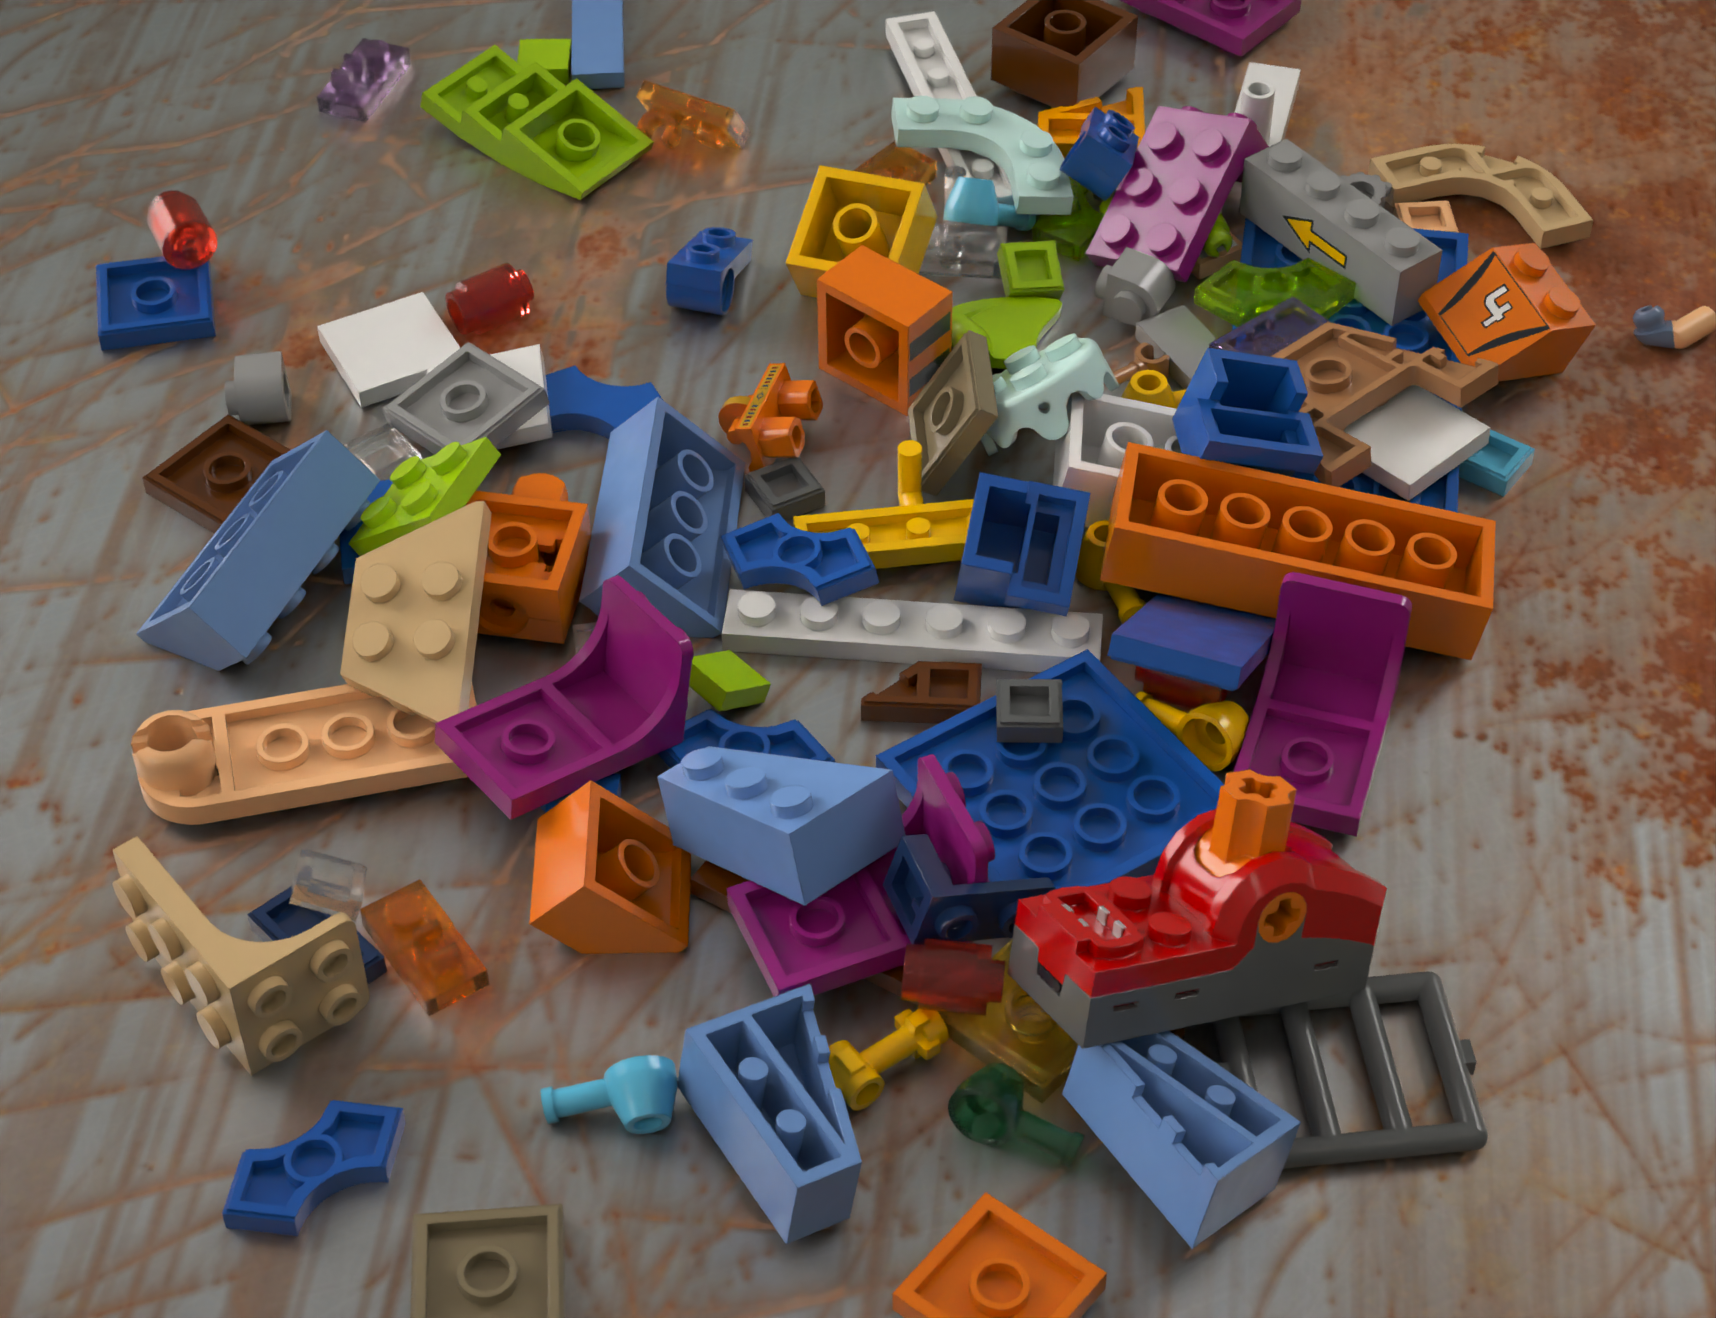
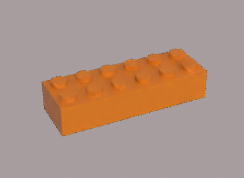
(1237, 530)

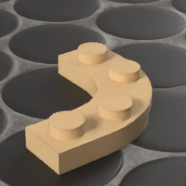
(1521, 187)

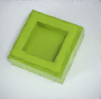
(551, 54)
(1030, 269)
(727, 681)

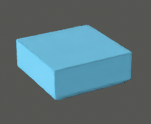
(1497, 464)

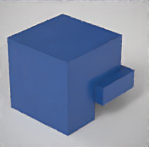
(1248, 414)
(1022, 545)

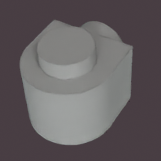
(1134, 287)
(259, 389)

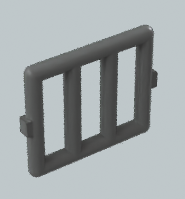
(1398, 1136)

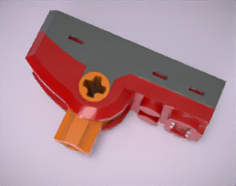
(1226, 927)

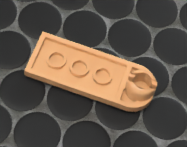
(283, 754)

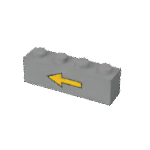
(1340, 228)

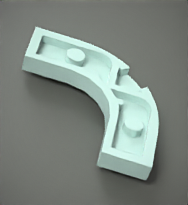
(1006, 138)

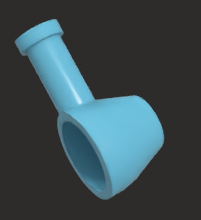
(976, 203)
(637, 1088)

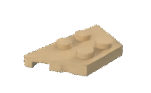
(419, 615)

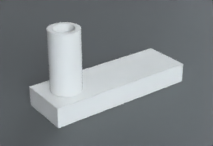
(1269, 99)

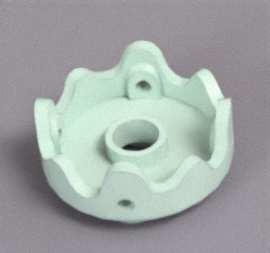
(1043, 382)

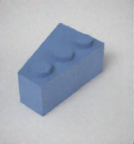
(781, 817)
(775, 1111)
(1182, 1128)

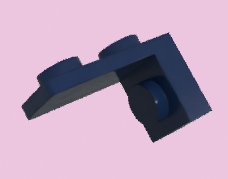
(937, 909)

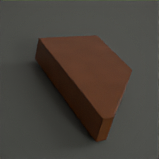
(926, 693)

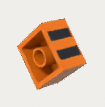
(882, 327)

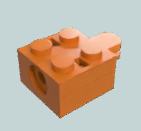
(533, 560)

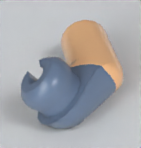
(1675, 334)

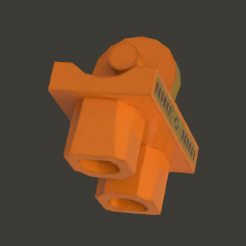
(772, 416)

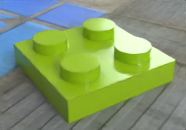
(425, 492)

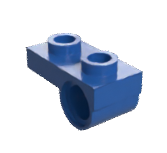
(1102, 152)
(705, 271)

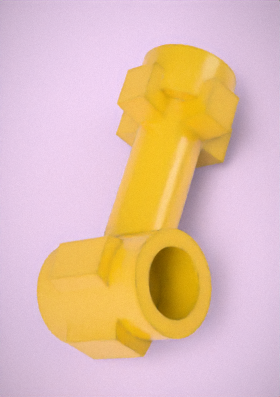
(858, 1073)

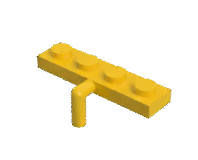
(903, 533)

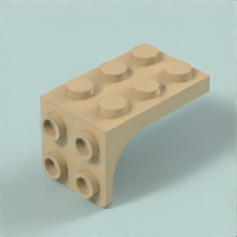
(247, 993)

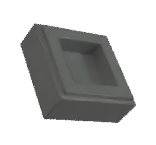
(785, 489)
(1029, 710)

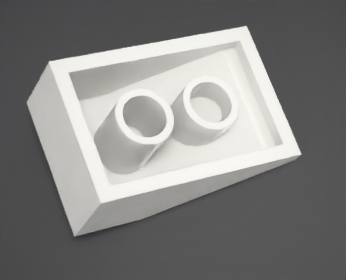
(1096, 442)

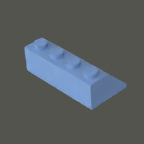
(662, 518)
(263, 556)

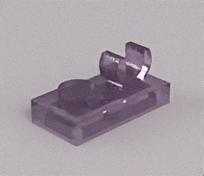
(364, 80)

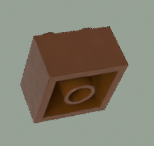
(1063, 49)

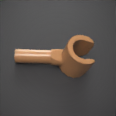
(1143, 361)

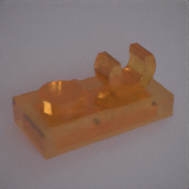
(711, 122)
(424, 947)

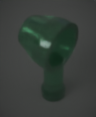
(991, 1112)

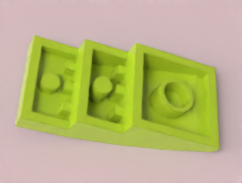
(536, 123)

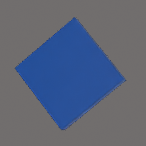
(152, 303)

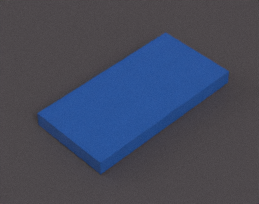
(1194, 641)

